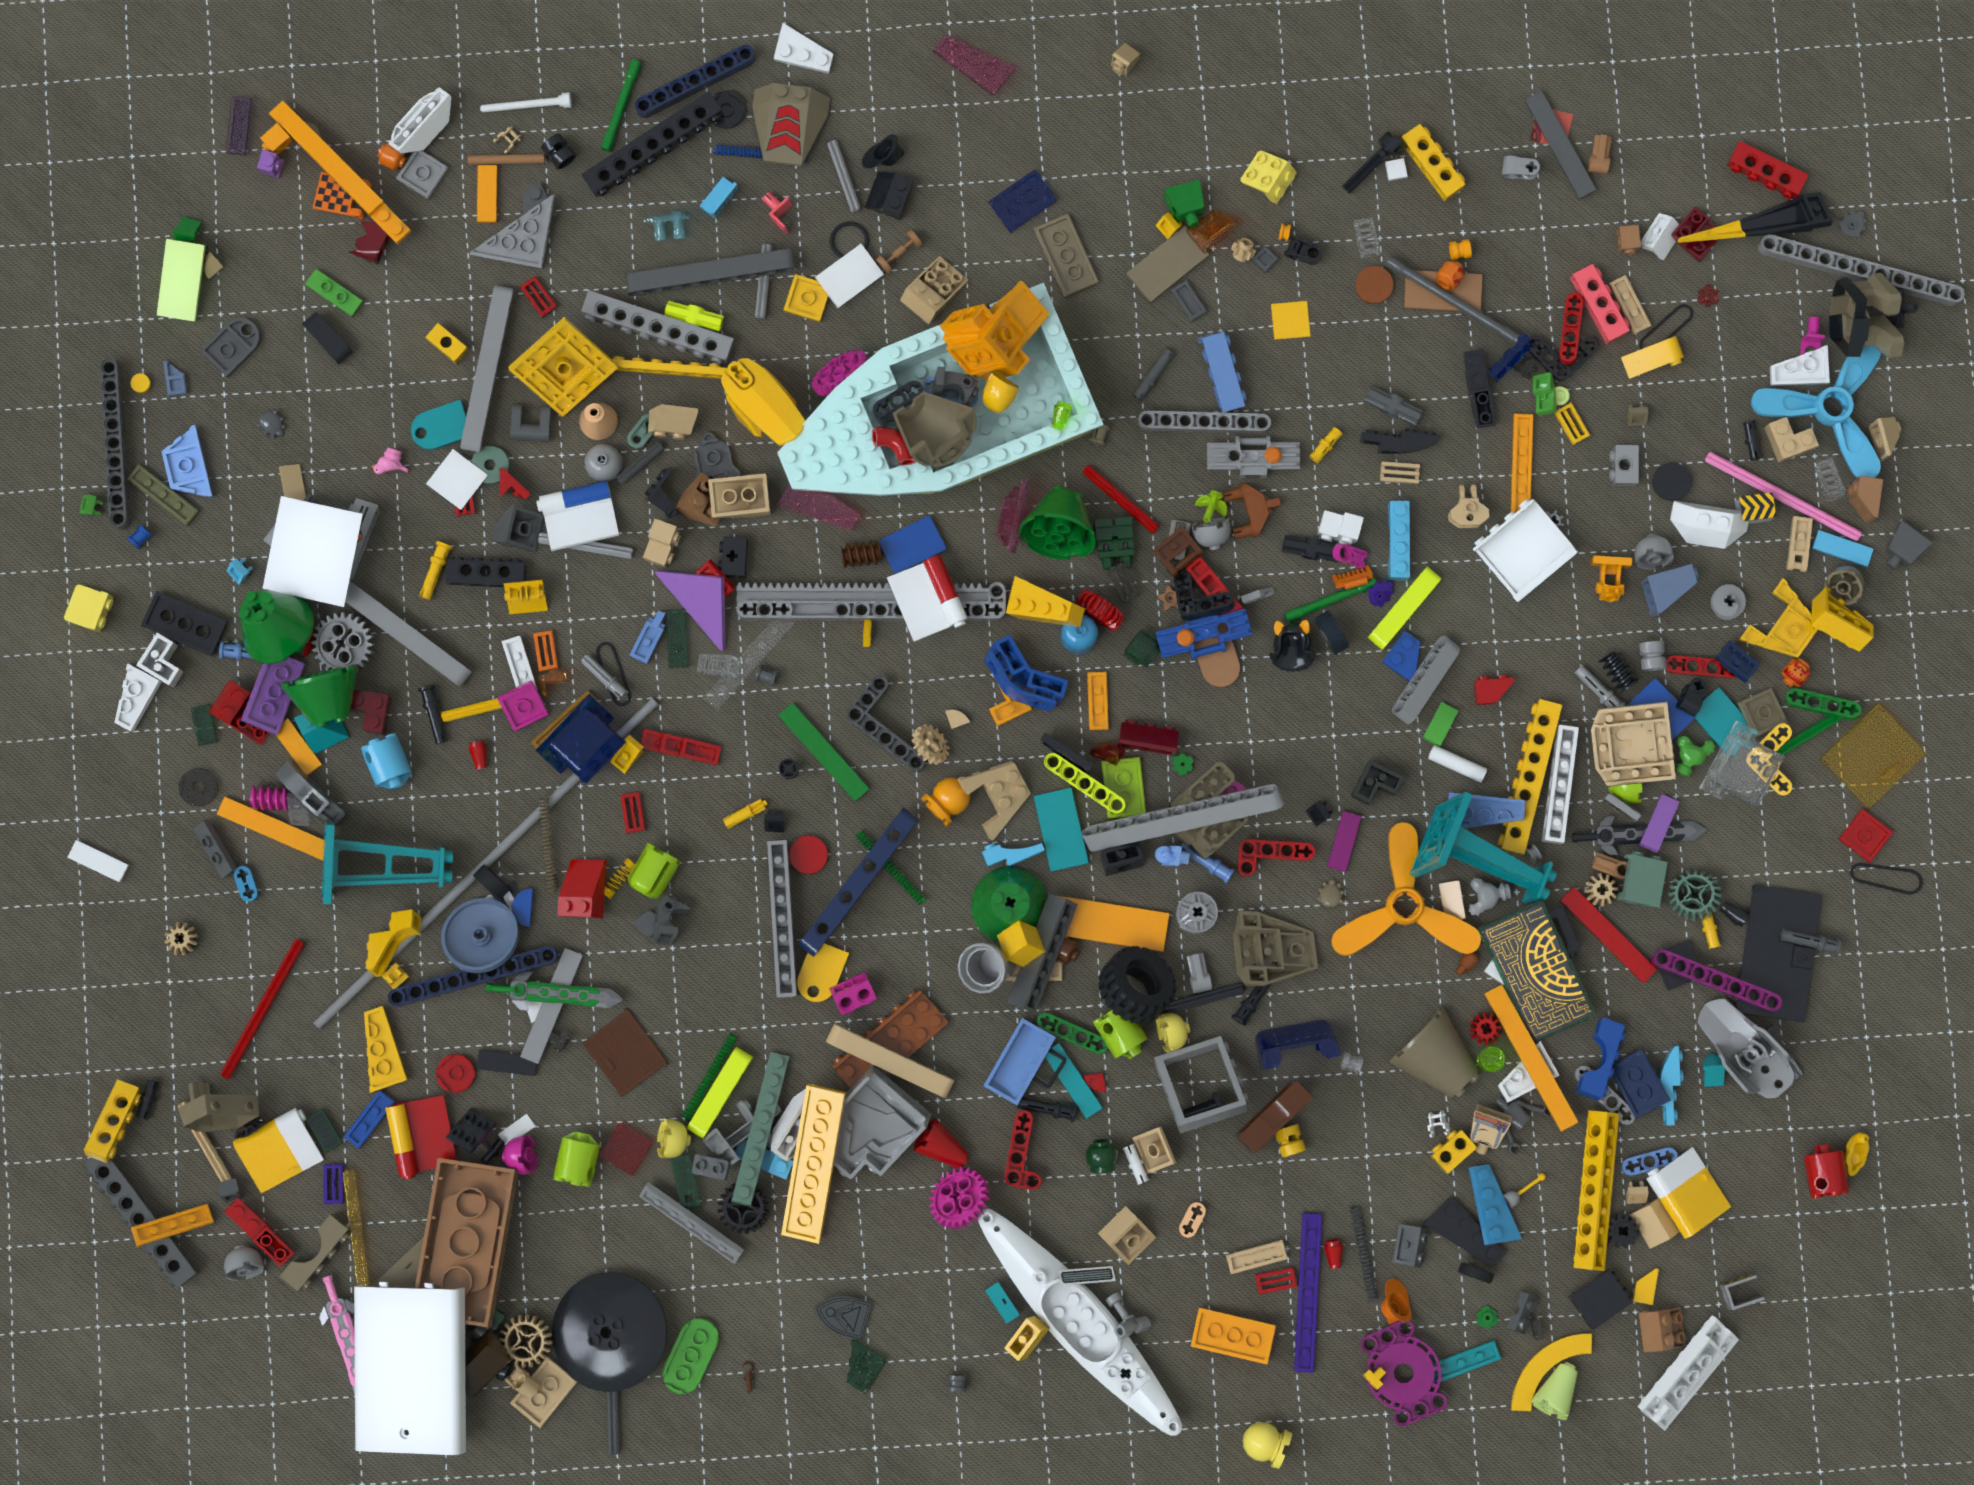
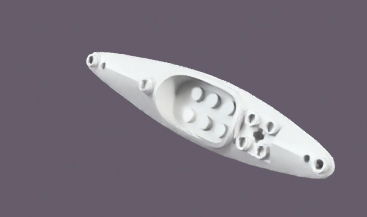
(1079, 1322)

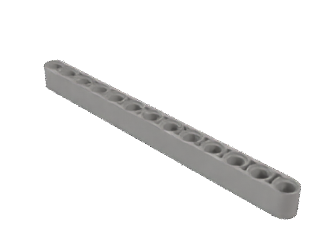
(401, 631)

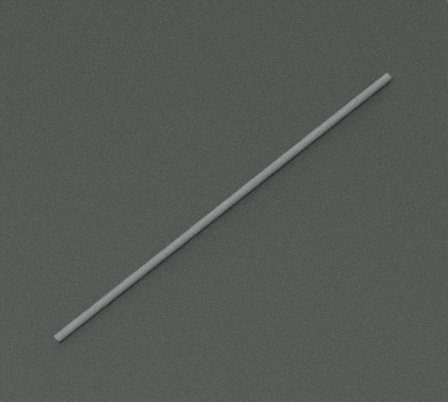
(469, 879)

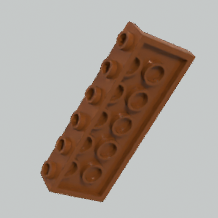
(902, 1032)

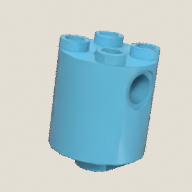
(387, 762)

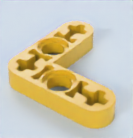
(1783, 738)

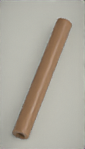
(506, 159)

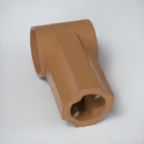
(1600, 160)
(1608, 865)

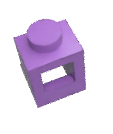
(270, 164)

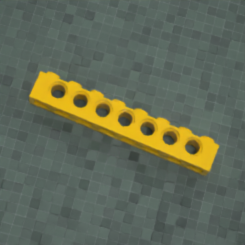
(1551, 712)
(1596, 1190)

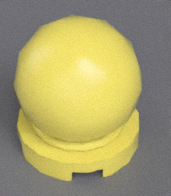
(1265, 1443)

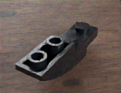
(1479, 389)
(1407, 442)

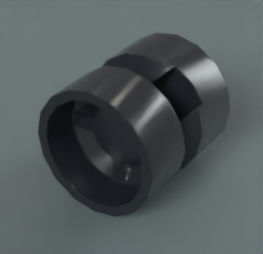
(557, 149)

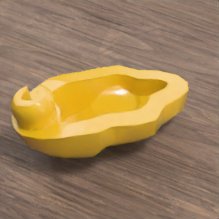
(1856, 1153)

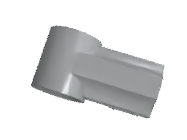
(1199, 979)

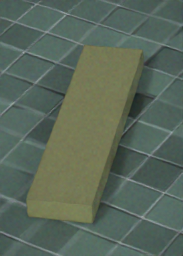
(163, 495)

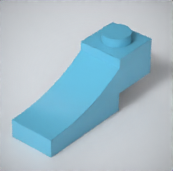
(995, 854)
(771, 1162)

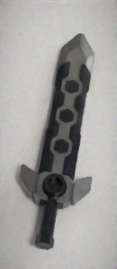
(1632, 834)

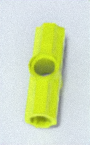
(695, 316)

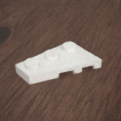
(801, 52)
(1805, 369)
(136, 696)
(1518, 1080)

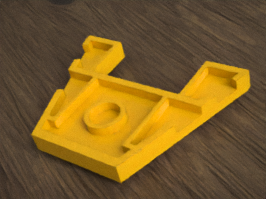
(1791, 630)

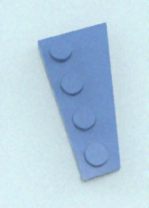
(1491, 811)

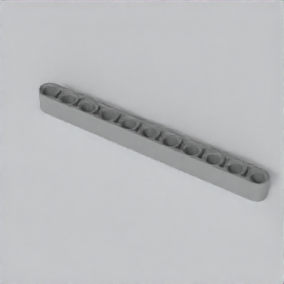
(1851, 269)
(1183, 817)

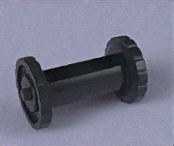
(1203, 1107)

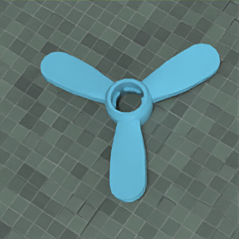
(1851, 440)

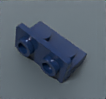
(1737, 661)

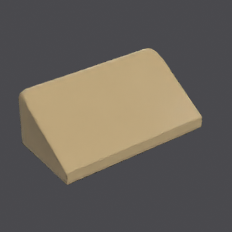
(292, 481)
(1452, 899)

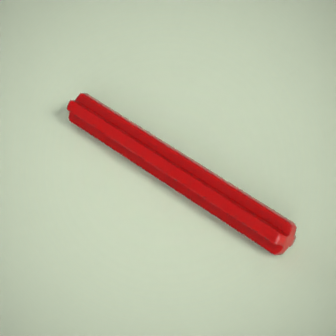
(1120, 499)

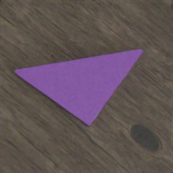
(702, 598)

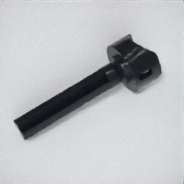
(1388, 147)

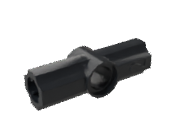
(1309, 548)

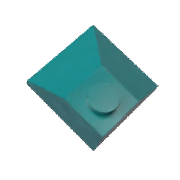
(321, 737)

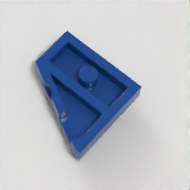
(1404, 656)

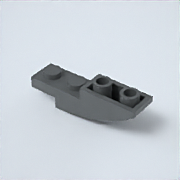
(309, 794)

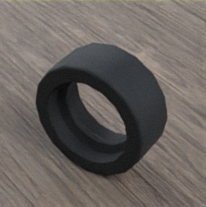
(491, 882)

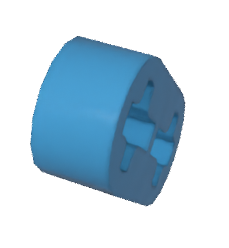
(241, 885)

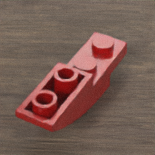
(1209, 581)
(260, 1231)

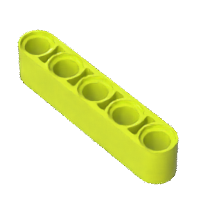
(1404, 608)
(1076, 781)
(719, 1092)

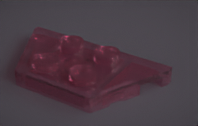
(1011, 516)

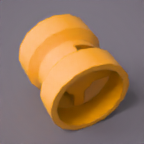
(1460, 250)

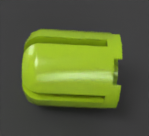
(653, 872)

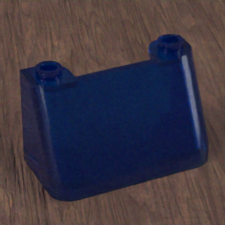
(1316, 1033)

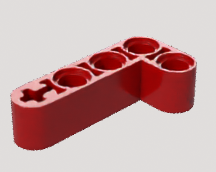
(1275, 855)
(1022, 1149)

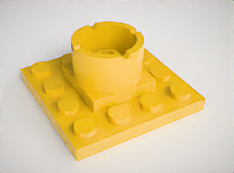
(563, 366)

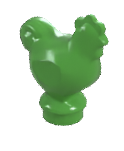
(1691, 755)

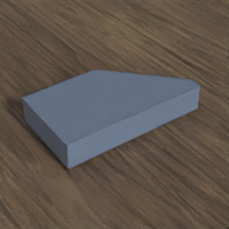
(175, 380)

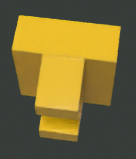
(1168, 225)
(395, 976)
(1373, 1377)

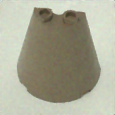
(936, 429)
(1438, 1057)

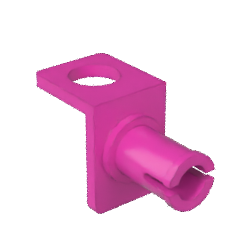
(1813, 337)

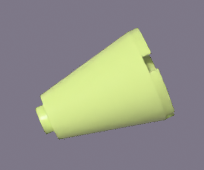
(1557, 1392)

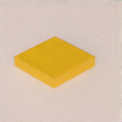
(806, 299)

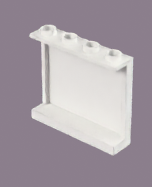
(1525, 549)

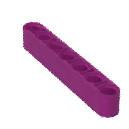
(1723, 987)

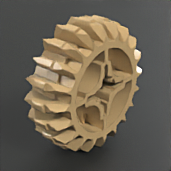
(520, 1333)

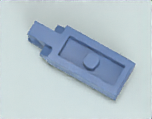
(649, 638)

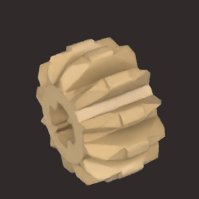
(1596, 882)
(188, 938)

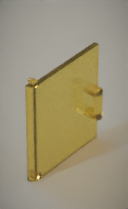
(1873, 756)

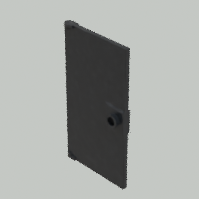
(1774, 963)

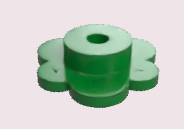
(1182, 758)
(1482, 1321)

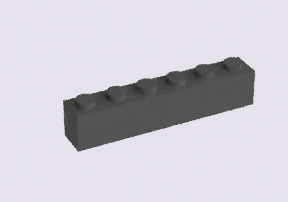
(1034, 976)

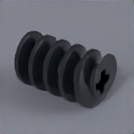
(1619, 671)

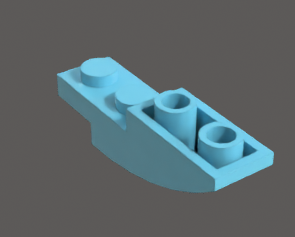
(1671, 1076)

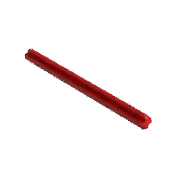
(262, 1009)

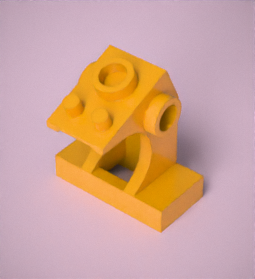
(1610, 566)

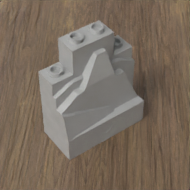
(876, 1124)

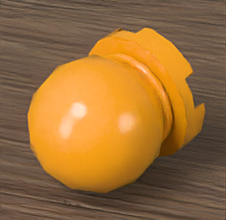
(947, 799)

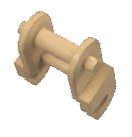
(504, 135)

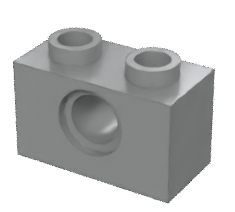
(1627, 454)

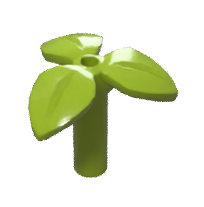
(1213, 503)

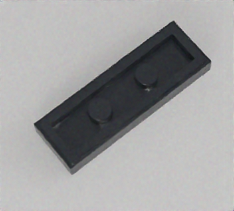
(505, 1063)

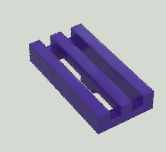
(326, 1184)

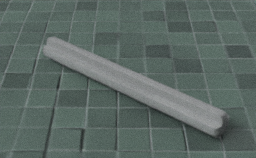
(595, 547)

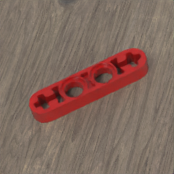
(1571, 329)
(1701, 670)

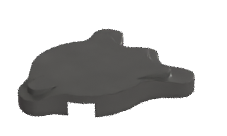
(714, 458)

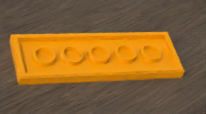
(1118, 925)

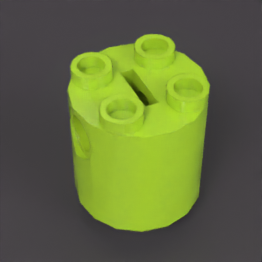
(1120, 1035)
(577, 1159)

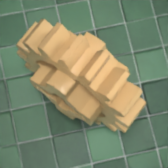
(930, 744)

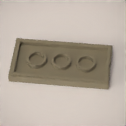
(1066, 255)
(1166, 265)

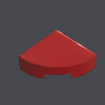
(1096, 1082)

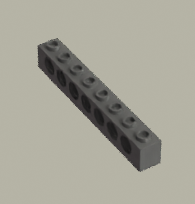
(128, 1190)

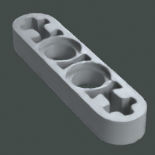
(1610, 1092)

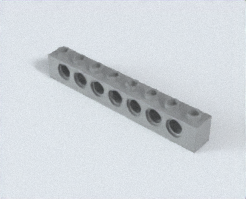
(595, 301)
(782, 919)

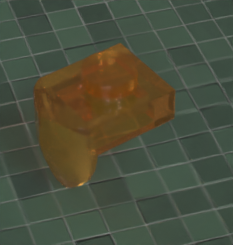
(554, 676)

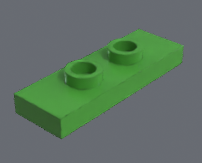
(334, 293)

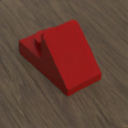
(507, 481)

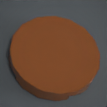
(1374, 285)

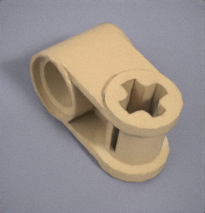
(522, 1382)

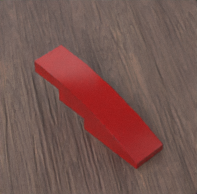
(680, 747)

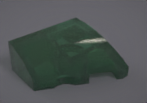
(864, 1366)

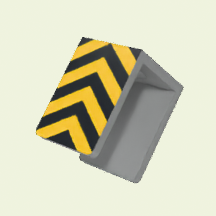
(1756, 508)
(1727, 1297)

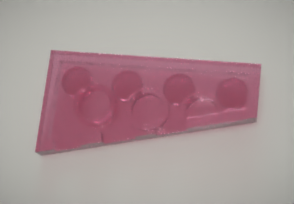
(980, 68)
(820, 507)

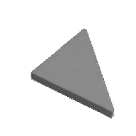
(523, 239)

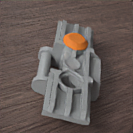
(1254, 462)

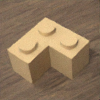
(1786, 443)
(661, 543)

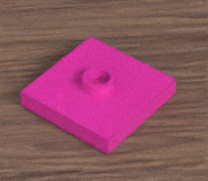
(523, 705)

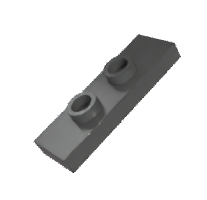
(215, 848)

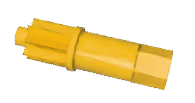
(745, 813)

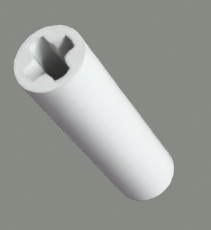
(1457, 763)

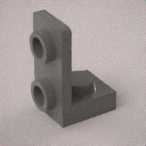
(710, 1167)

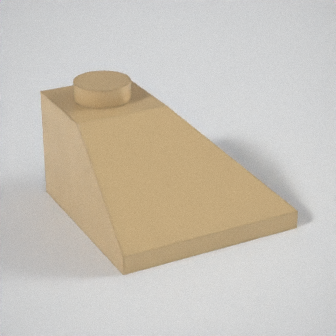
(1884, 436)

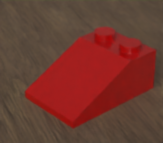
(583, 890)

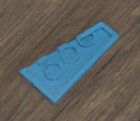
(1493, 1213)

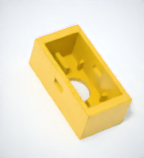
(455, 351)

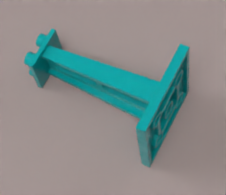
(1448, 839)
(330, 864)

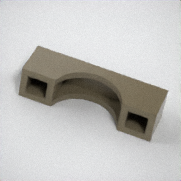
(332, 1233)

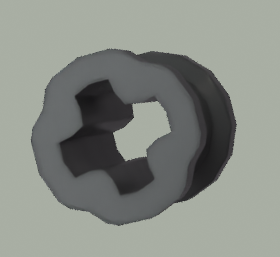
(766, 675)

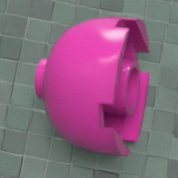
(519, 1155)

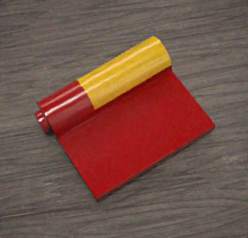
(419, 1134)

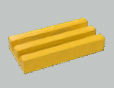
(1566, 429)

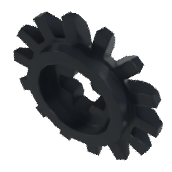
(249, 1128)

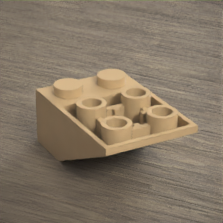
(933, 289)

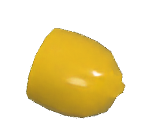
(999, 392)

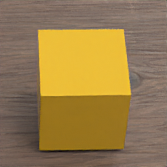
(1021, 943)

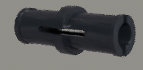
(1752, 440)
(147, 1099)

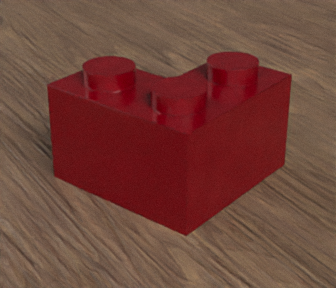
(376, 710)

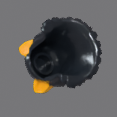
(1292, 646)

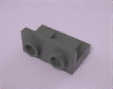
(1410, 1245)

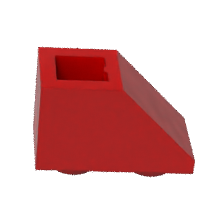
(1489, 691)

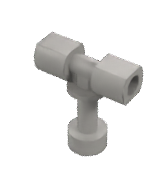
(1129, 1323)

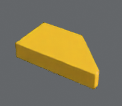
(1645, 1288)

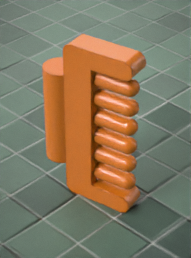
(1353, 580)

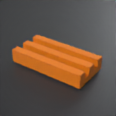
(554, 656)

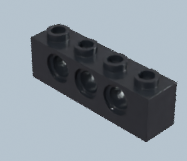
(457, 564)

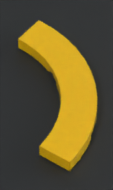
(1542, 1363)

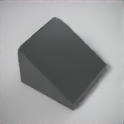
(229, 1190)

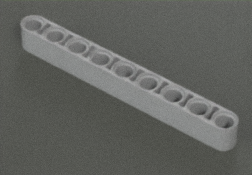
(487, 368)

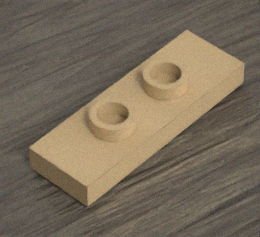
(1256, 1256)

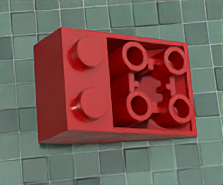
(230, 709)

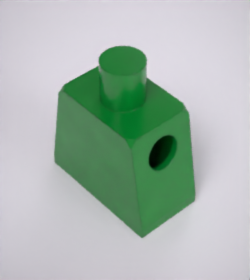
(1185, 202)

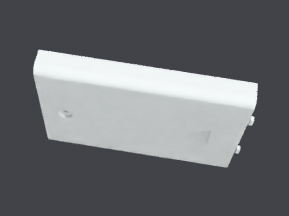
(410, 1370)

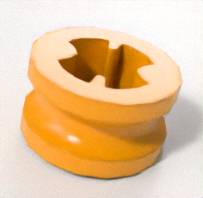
(1284, 232)

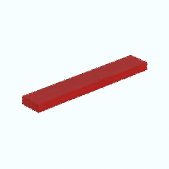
(1608, 935)

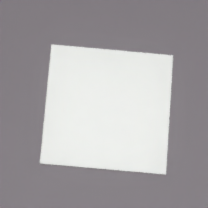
(312, 551)

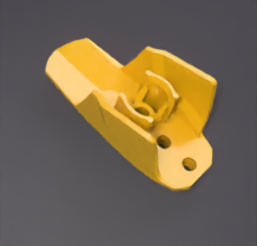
(762, 402)

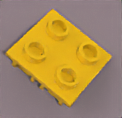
(525, 597)

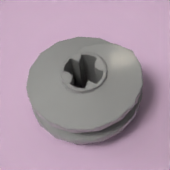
(1733, 594)

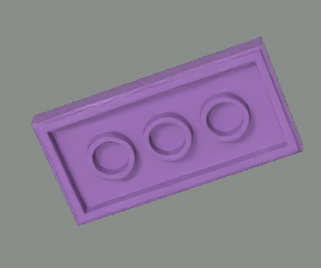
(268, 700)

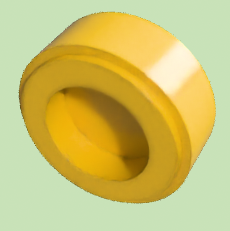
(140, 383)

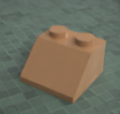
(1865, 497)

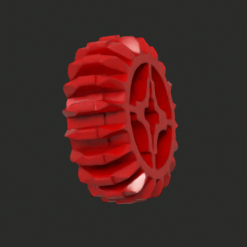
(1100, 610)

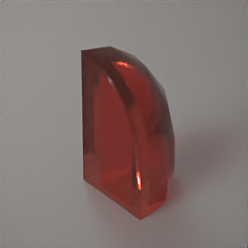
(1108, 752)

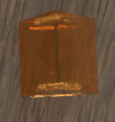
(1212, 230)

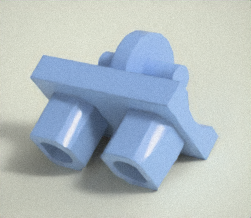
(1171, 856)

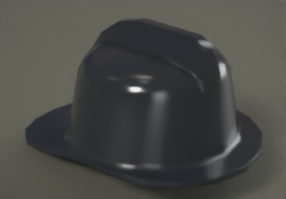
(885, 153)

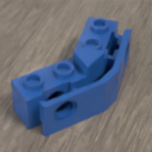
(1021, 681)

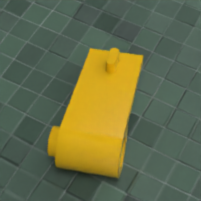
(1653, 357)

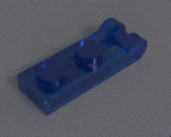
(1510, 358)

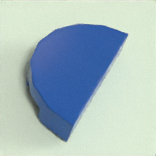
(523, 907)

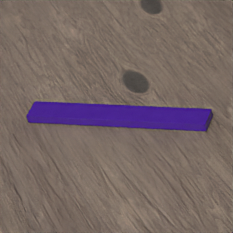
(1308, 1292)

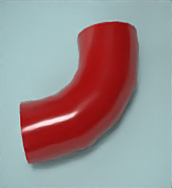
(893, 440)

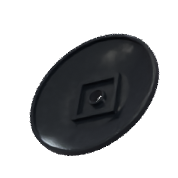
(636, 1328)

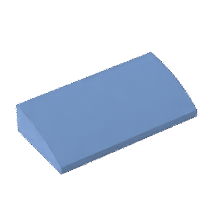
(1019, 1061)

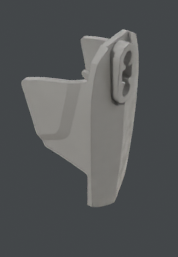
(1746, 1049)

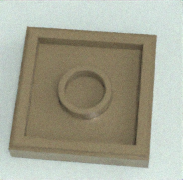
(1762, 711)

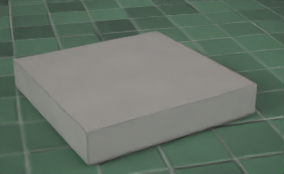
(422, 173)

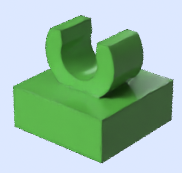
(88, 504)

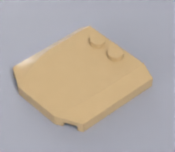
(1633, 744)

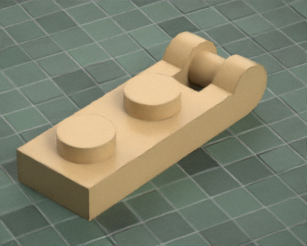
(1799, 543)

